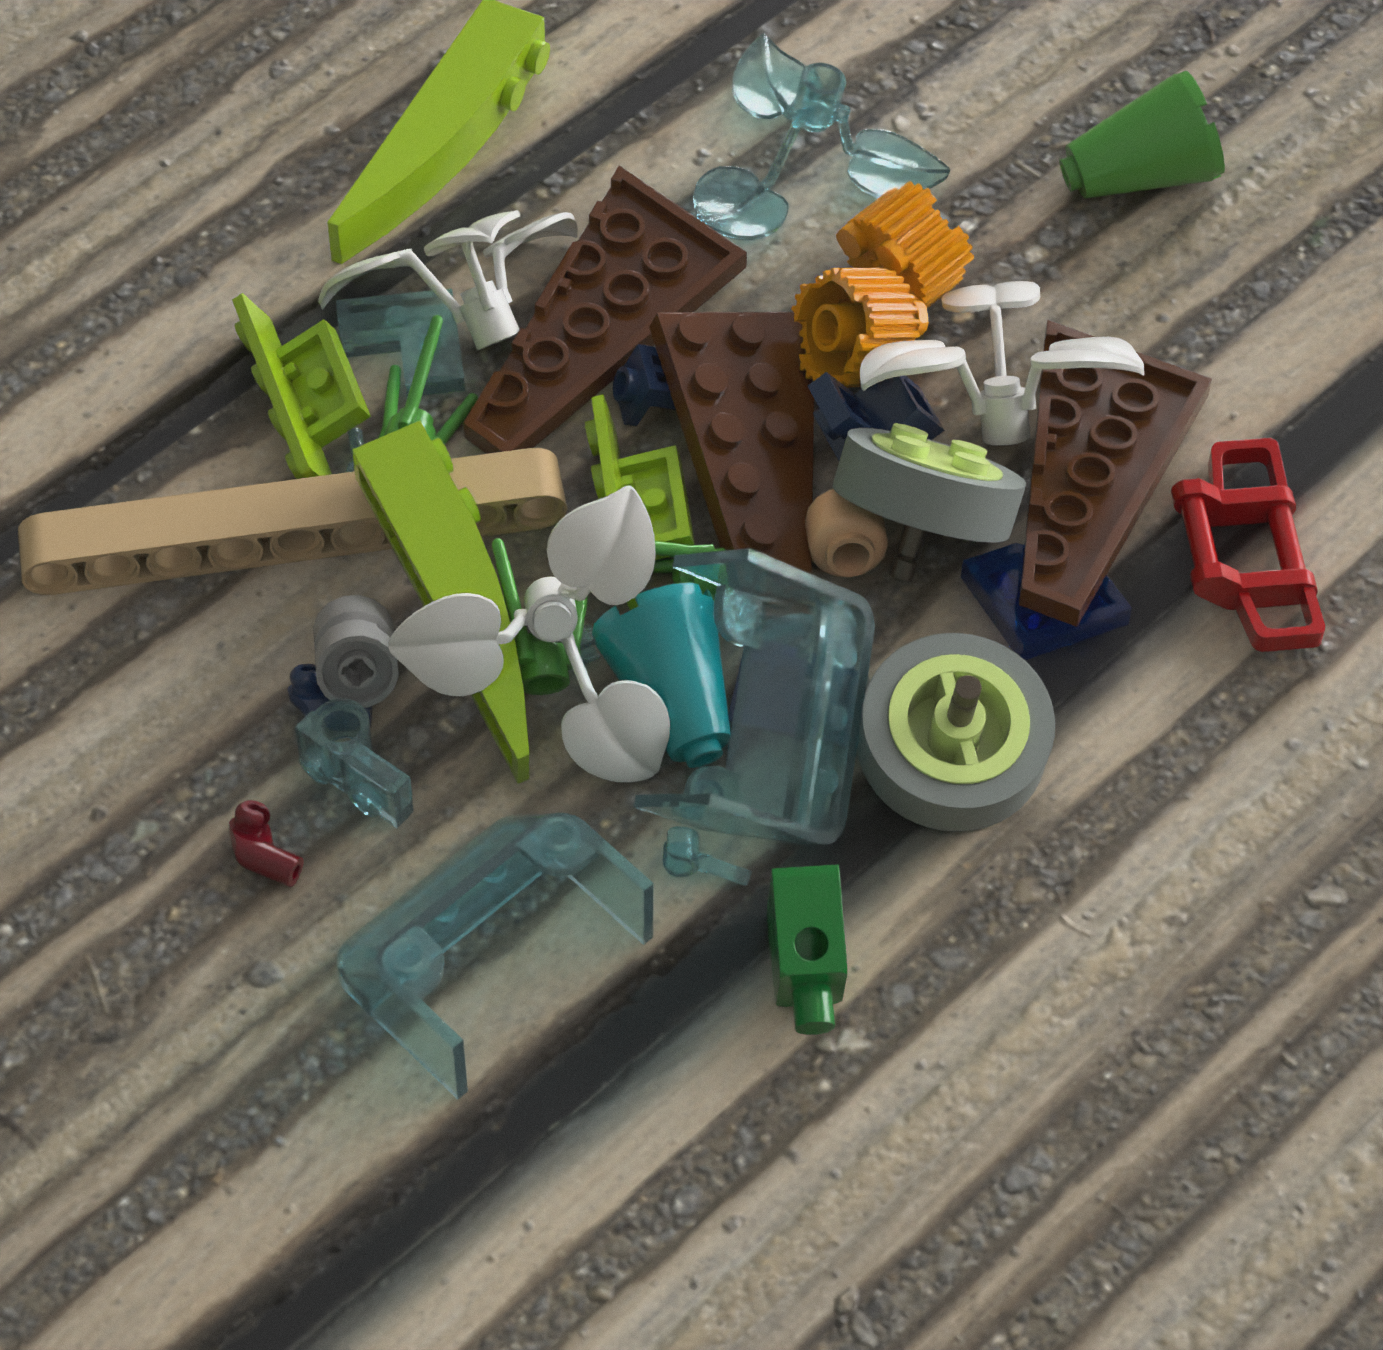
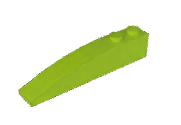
(444, 124)
(443, 555)

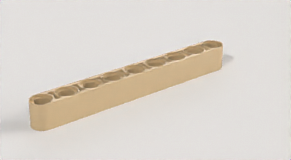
(262, 525)

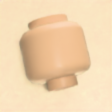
(844, 536)

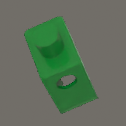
(807, 944)

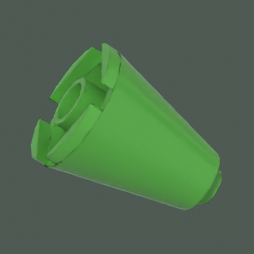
(1147, 144)

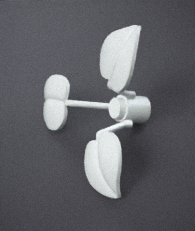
(484, 307)
(1003, 401)
(599, 550)

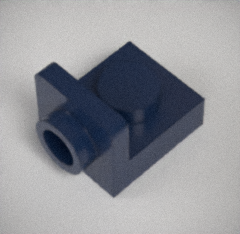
(641, 385)

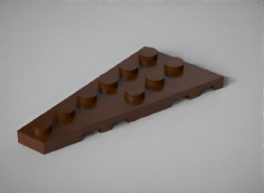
(626, 267)
(745, 423)
(1094, 468)

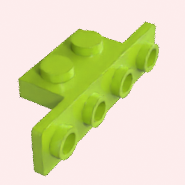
(307, 383)
(653, 474)

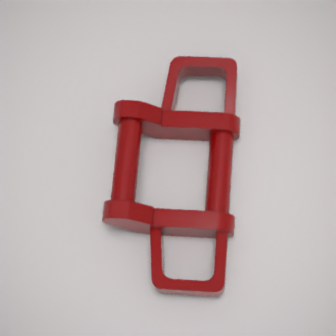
(1210, 505)

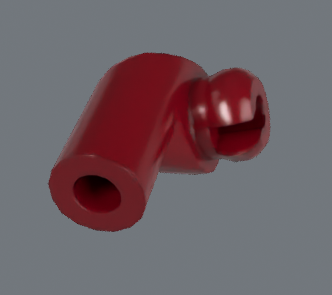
(255, 847)

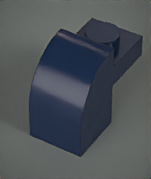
(877, 407)

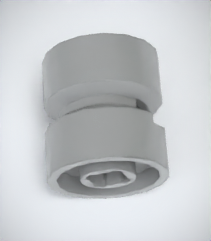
(354, 650)

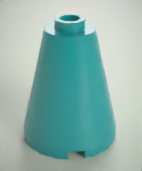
(677, 653)

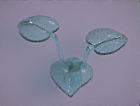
(777, 84)

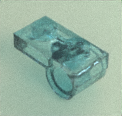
(351, 765)

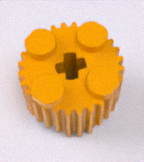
(910, 238)
(850, 316)

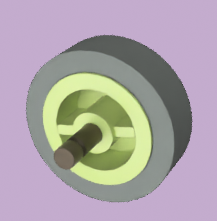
(927, 488)
(955, 732)

